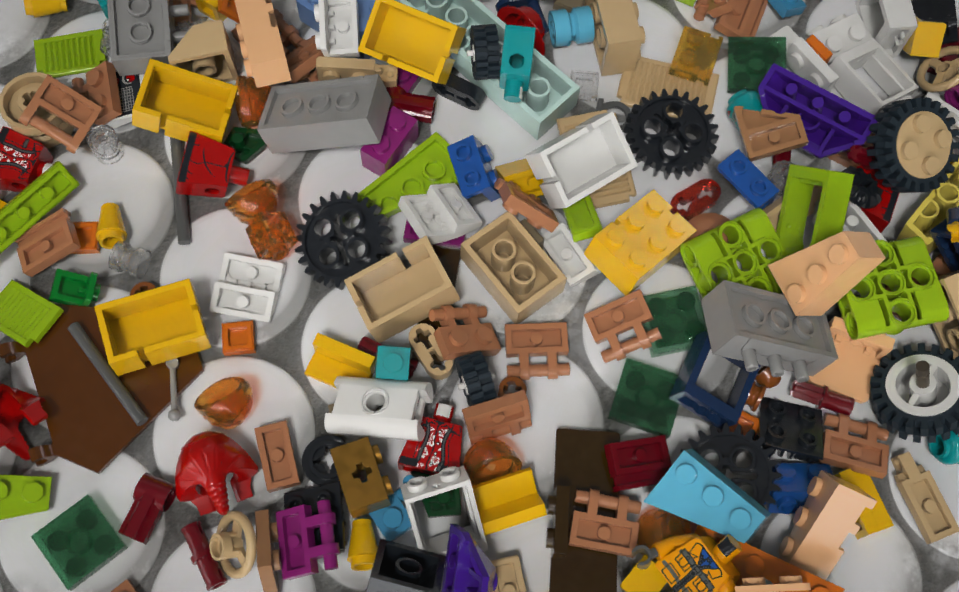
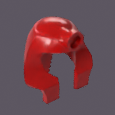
(14, 407)
(206, 462)

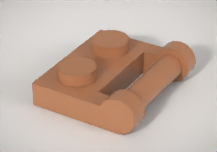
(65, 105)

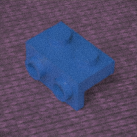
(473, 168)
(748, 180)
(794, 485)

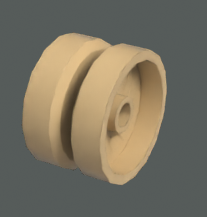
(14, 101)

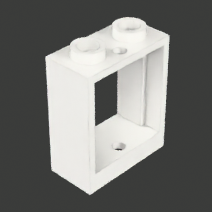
(888, 22)
(880, 67)
(424, 487)

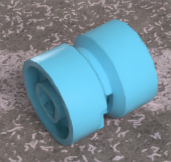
(571, 26)

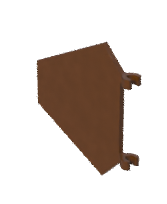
(82, 411)

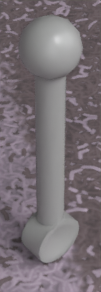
(174, 414)

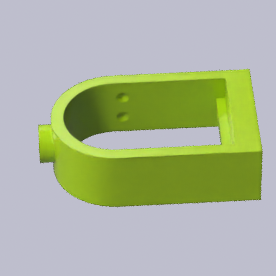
(796, 203)

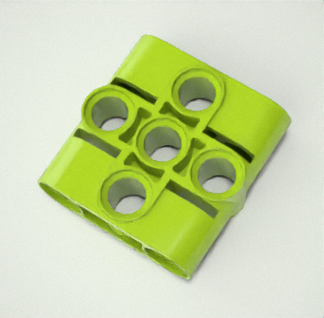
(745, 239)
(912, 302)

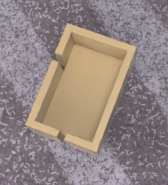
(401, 295)

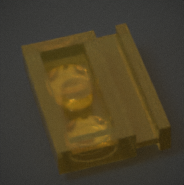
(695, 55)

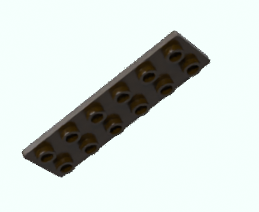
(580, 466)

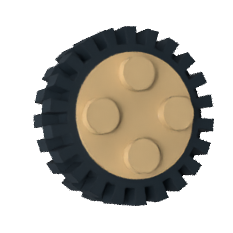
(913, 145)

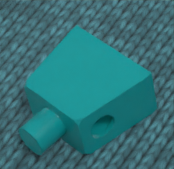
(516, 61)

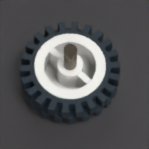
(917, 393)

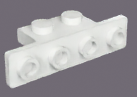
(806, 62)

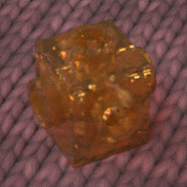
(271, 235)

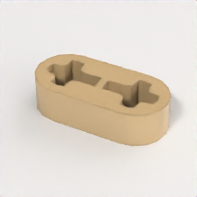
(425, 355)

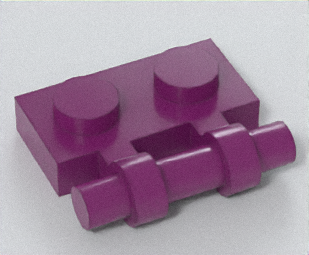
(297, 540)

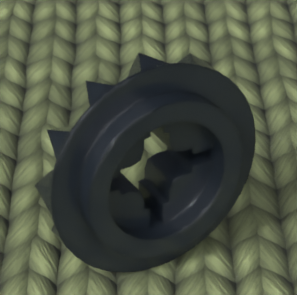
(867, 192)
(314, 453)

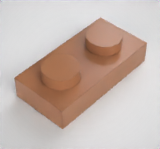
(277, 456)

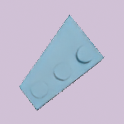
(708, 498)

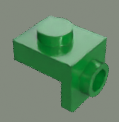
(74, 288)

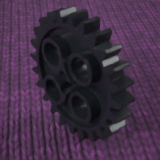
(671, 133)
(317, 247)
(729, 446)

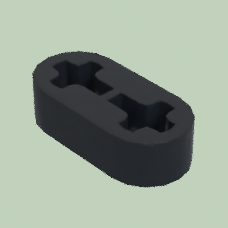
(461, 92)

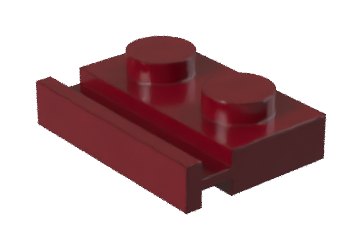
(637, 462)

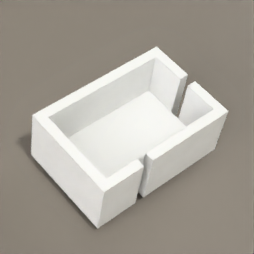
(581, 160)

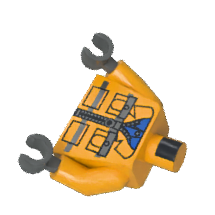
(694, 562)

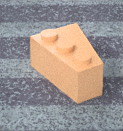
(261, 43)
(826, 271)
(824, 524)

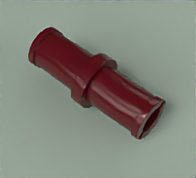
(199, 547)

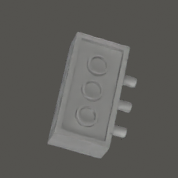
(142, 32)
(325, 114)
(765, 331)

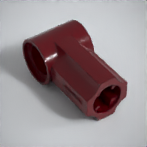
(415, 105)
(151, 499)

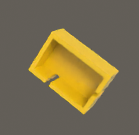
(414, 38)
(183, 103)
(639, 242)
(152, 327)

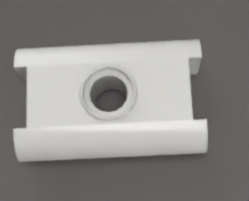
(397, 419)

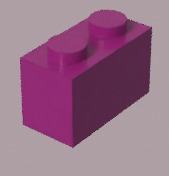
(396, 140)

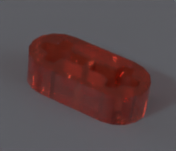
(691, 195)

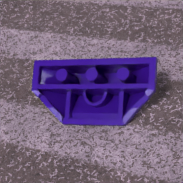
(828, 120)
(467, 565)

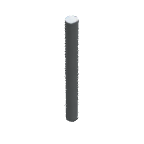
(180, 200)
(108, 374)

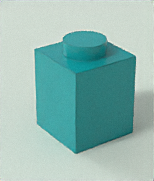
(392, 363)

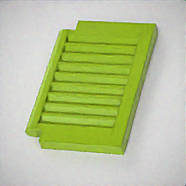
(69, 53)
(26, 314)

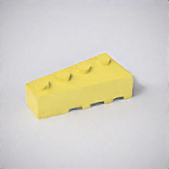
(933, 210)

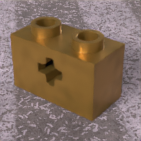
(359, 496)

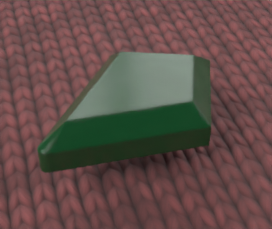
(246, 143)
(443, 504)

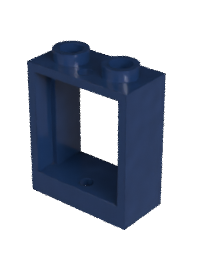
(700, 401)

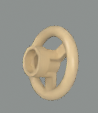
(946, 71)
(229, 545)

